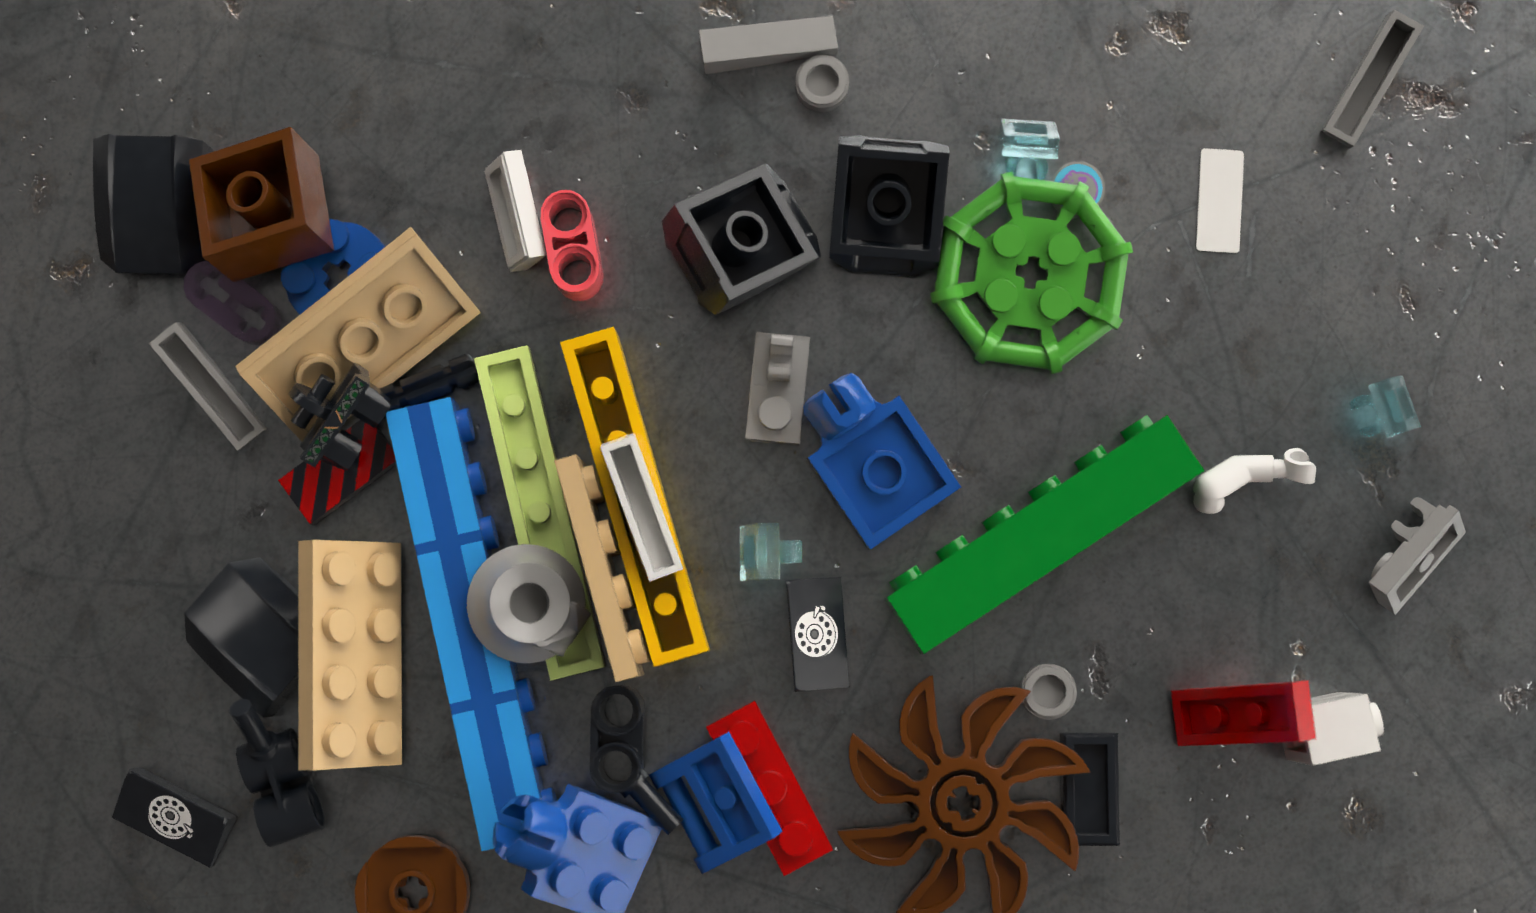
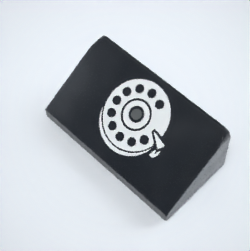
(817, 634)
(173, 816)

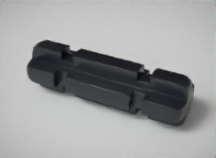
(432, 383)

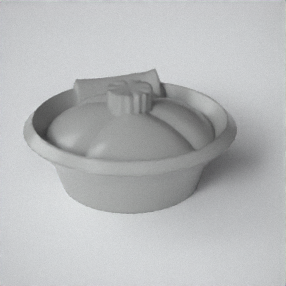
(526, 604)

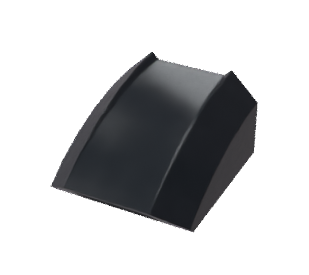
(146, 203)
(888, 205)
(739, 238)
(249, 632)

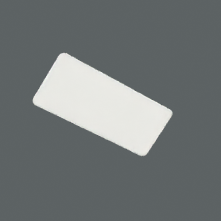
(1220, 200)

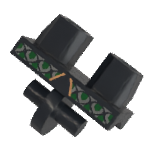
(326, 438)

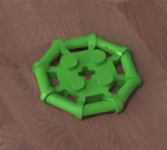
(1057, 253)

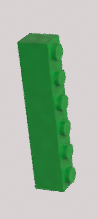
(1043, 534)

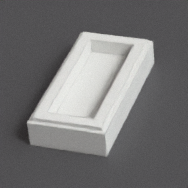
(515, 211)

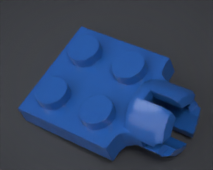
(875, 460)
(578, 849)

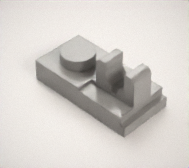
(777, 388)
(1421, 551)

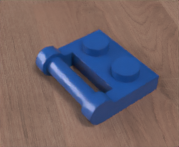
(727, 798)

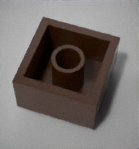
(261, 205)

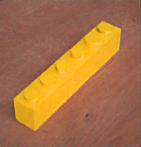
(610, 412)

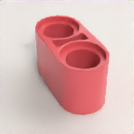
(571, 245)

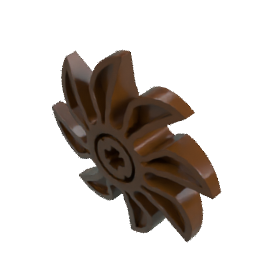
(957, 834)

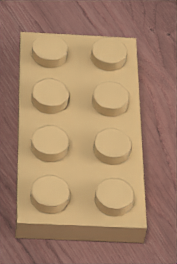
(377, 317)
(597, 546)
(349, 654)

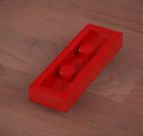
(1244, 714)
(802, 833)

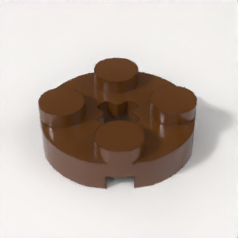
(417, 856)

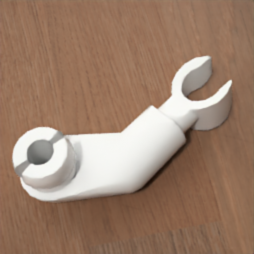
(1241, 469)

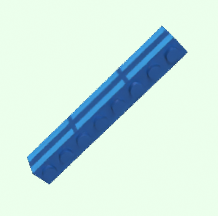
(450, 545)

